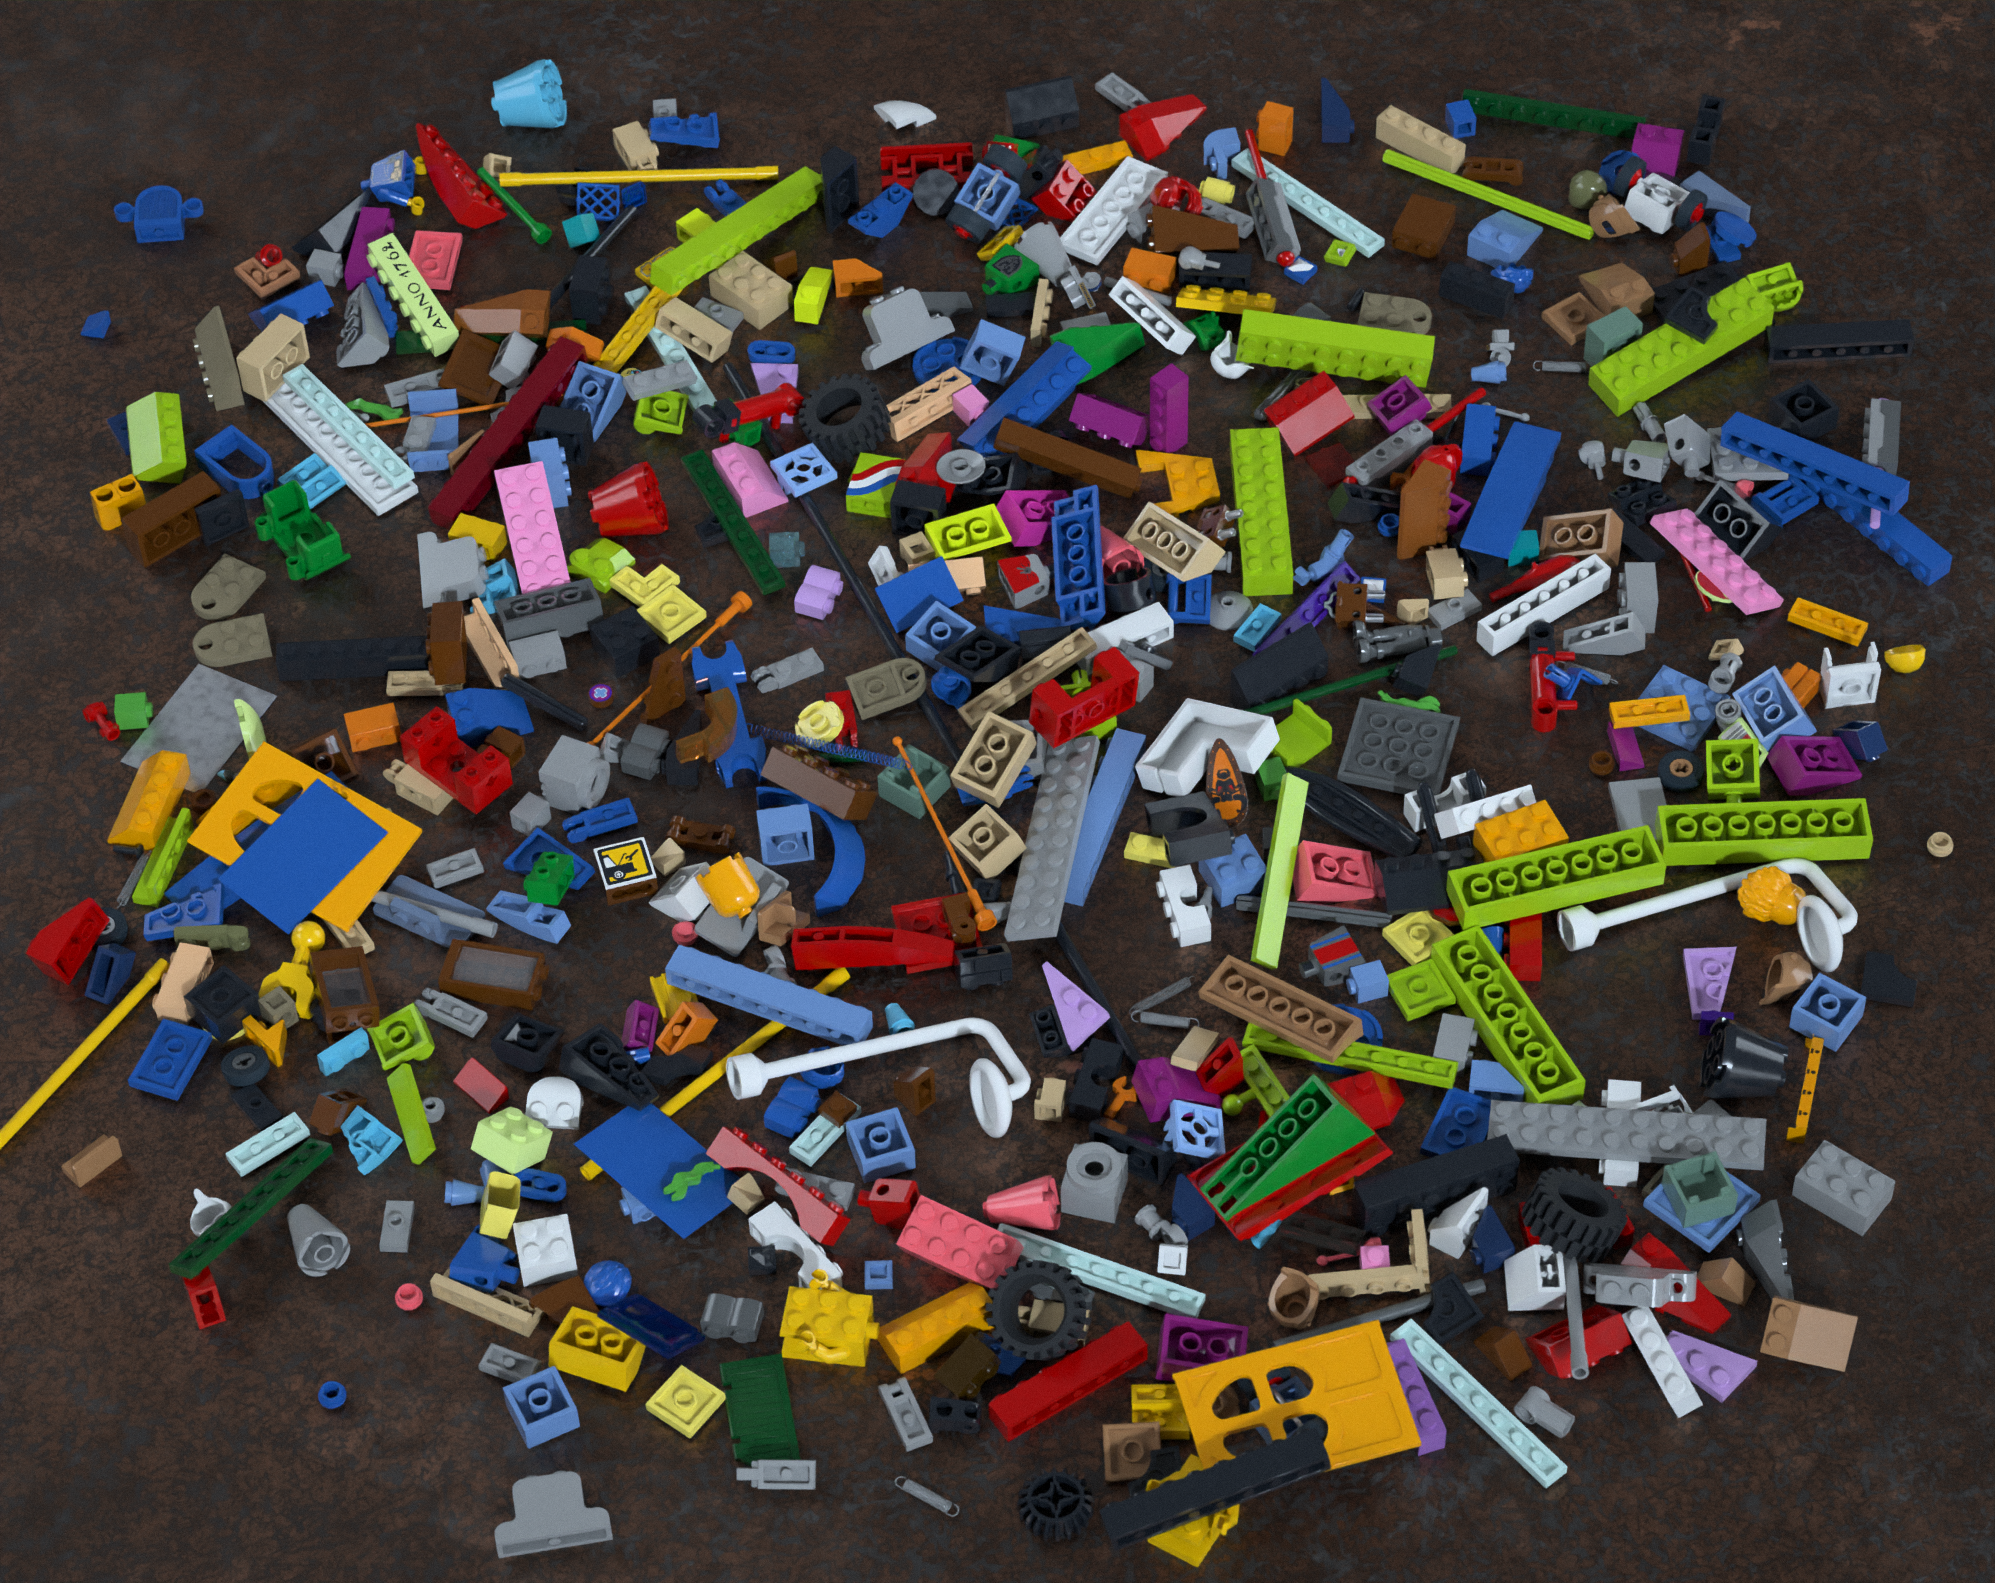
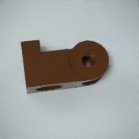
(961, 926)

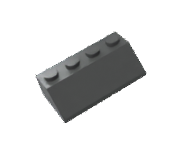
(562, 608)

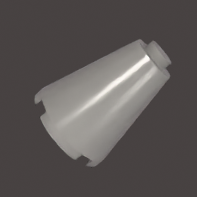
(1045, 248)
(316, 1241)

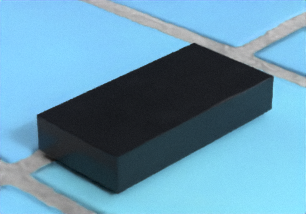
(1009, 304)

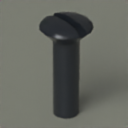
(138, 851)

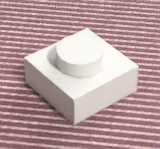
(1172, 1259)

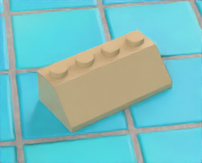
(1173, 544)

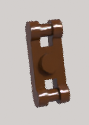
(1493, 169)
(701, 835)

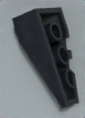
(335, 230)
(1000, 475)
(602, 1065)

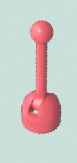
(1323, 1260)

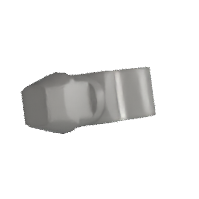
(1206, 901)

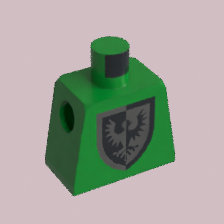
(1010, 272)

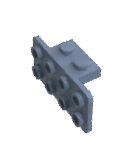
(420, 920)

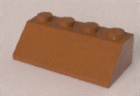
(1424, 510)

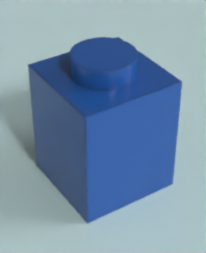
(1460, 119)

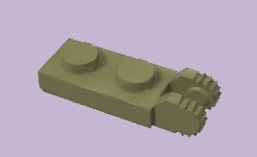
(214, 936)

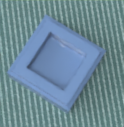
(879, 1274)

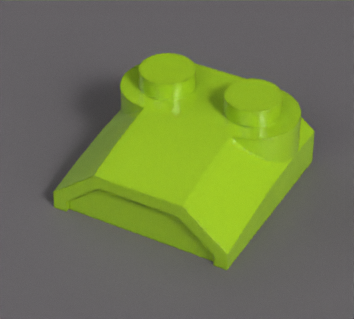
(661, 413)
(599, 562)
(402, 1037)

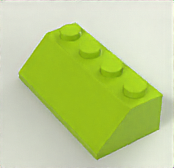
(156, 438)

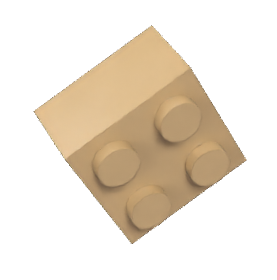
(987, 842)

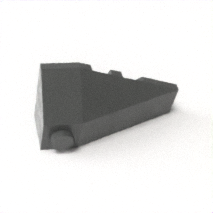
(944, 303)
(1761, 1247)

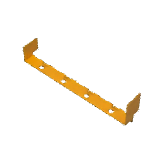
(1798, 1134)

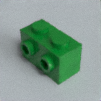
(549, 878)

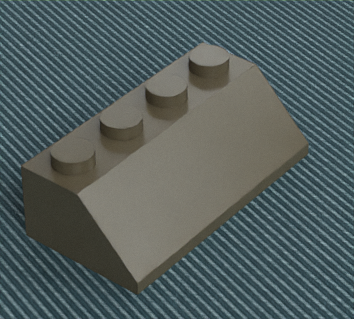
(217, 361)

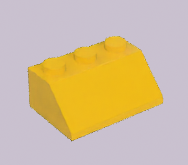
(595, 1350)

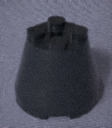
(1741, 1062)

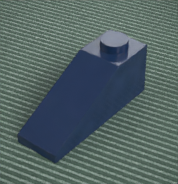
(1334, 116)

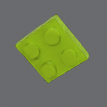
(1420, 990)

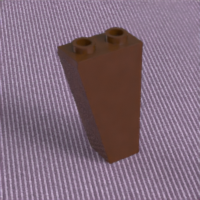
(1176, 230)

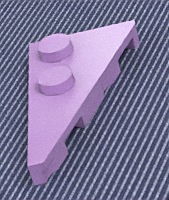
(1076, 1010)

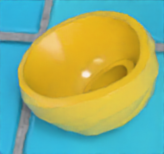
(1905, 658)

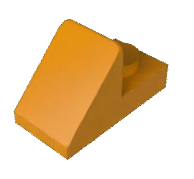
(271, 1040)

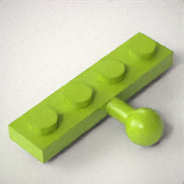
(1262, 1085)

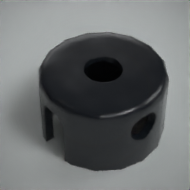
(1128, 592)

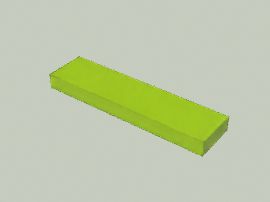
(411, 1113)

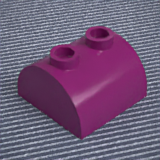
(1399, 405)

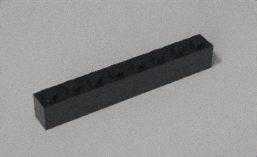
(1215, 1488)

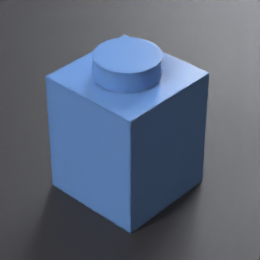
(1368, 981)

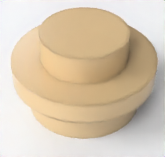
(1940, 844)

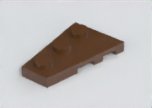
(666, 686)

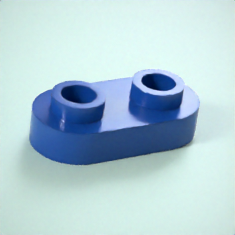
(771, 352)
(541, 1185)

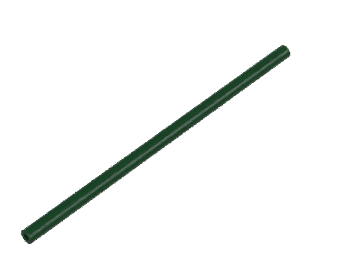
(1338, 685)

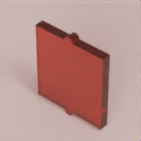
(1330, 464)

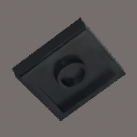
(222, 517)

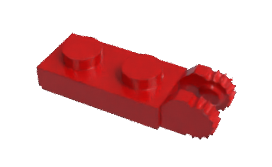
(844, 702)

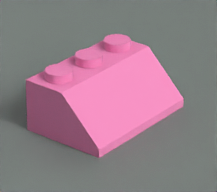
(748, 478)

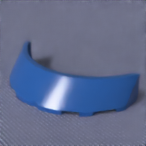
(849, 850)

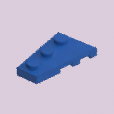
(689, 131)
(1009, 622)
(531, 849)
(198, 911)

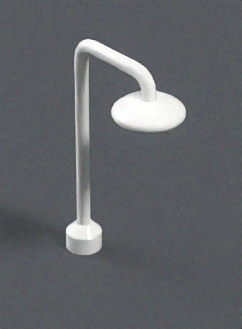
(1816, 922)
(988, 1086)

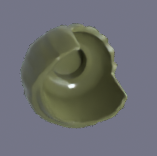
(1586, 188)

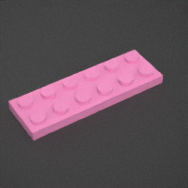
(532, 527)
(1717, 561)

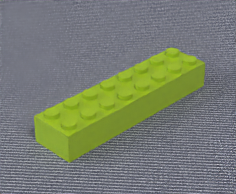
(1334, 348)
(1671, 355)
(1264, 526)
(1763, 831)
(1556, 877)
(1507, 1018)

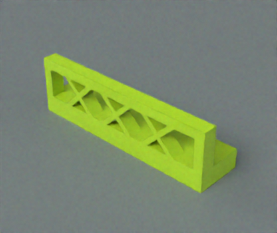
(164, 859)

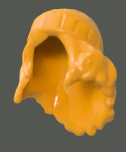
(1770, 896)

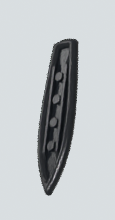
(1355, 815)

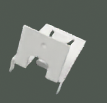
(1663, 1101)

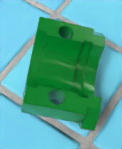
(1206, 331)

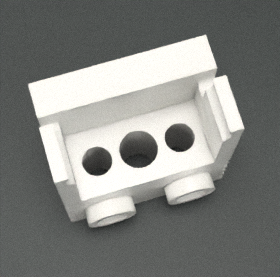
(1850, 682)

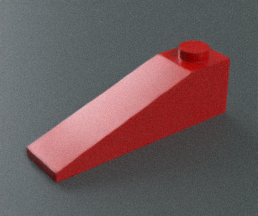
(1156, 124)
(923, 462)
(1704, 1311)

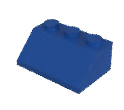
(298, 305)

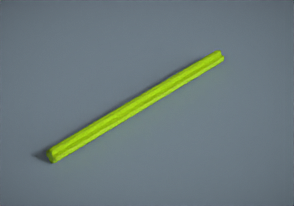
(1488, 194)

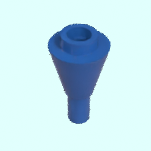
(1496, 936)

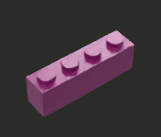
(371, 226)
(1168, 410)

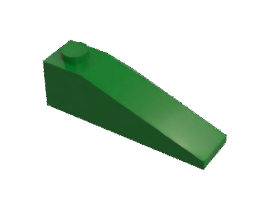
(1102, 344)

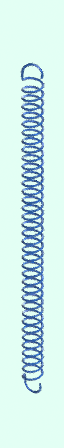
(851, 754)

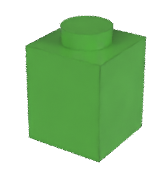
(132, 710)
(1269, 778)

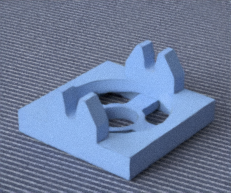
(800, 457)
(1214, 1134)

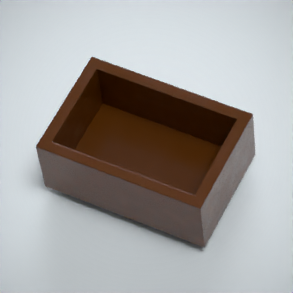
(447, 643)

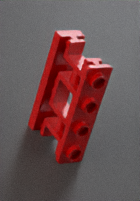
(924, 157)

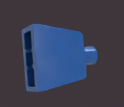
(482, 1264)

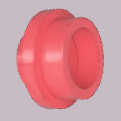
(684, 933)
(408, 1297)

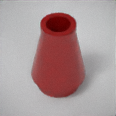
(269, 255)

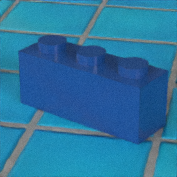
(1479, 439)

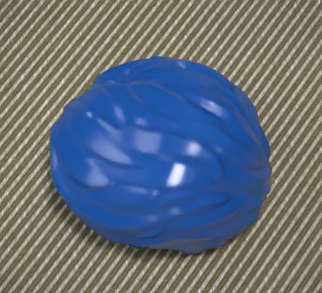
(1518, 275)
(826, 1076)
(608, 1282)

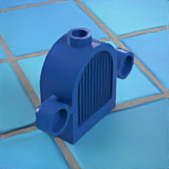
(159, 214)

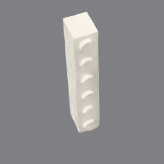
(1543, 604)

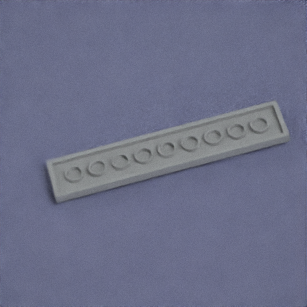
(1052, 840)
(1628, 1134)

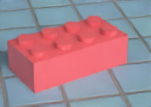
(958, 1244)

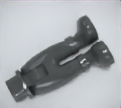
(1392, 640)

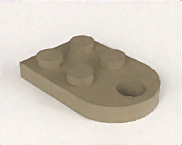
(1394, 313)
(226, 587)
(233, 641)
(886, 686)

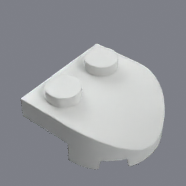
(555, 1103)

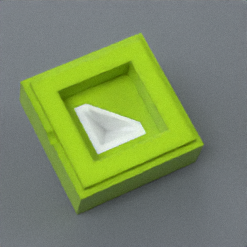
(1340, 253)

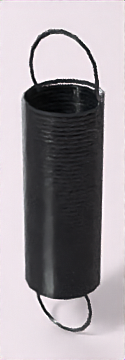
(1355, 300)

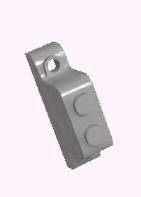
(900, 326)
(450, 569)
(1638, 1284)
(550, 1516)

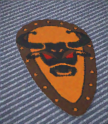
(1226, 784)

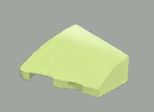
(250, 726)

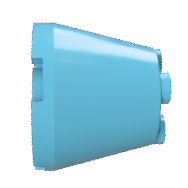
(531, 97)

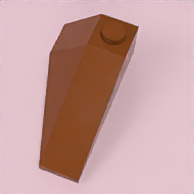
(520, 311)

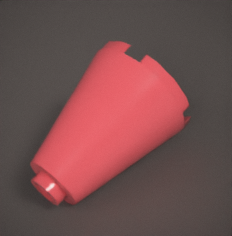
(1118, 553)
(1026, 1205)

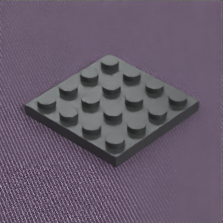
(1398, 747)

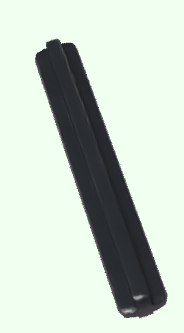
(544, 701)

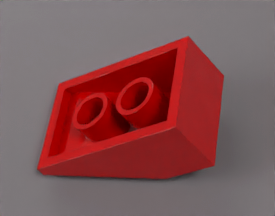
(68, 940)

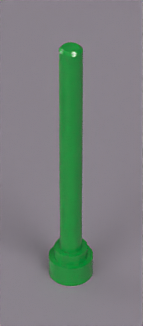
(540, 232)

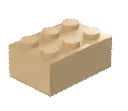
(751, 289)
(271, 355)
(993, 759)

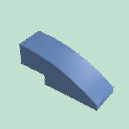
(529, 917)

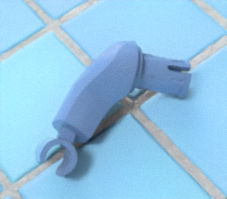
(1329, 560)

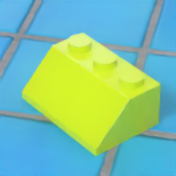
(967, 532)

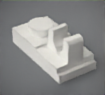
(883, 566)

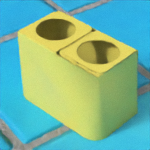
(505, 1193)

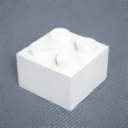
(545, 1250)

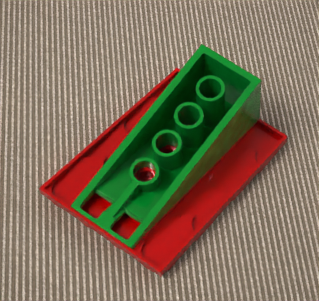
(1290, 1160)

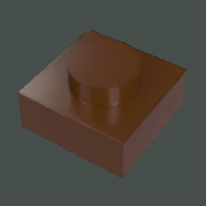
(837, 1109)

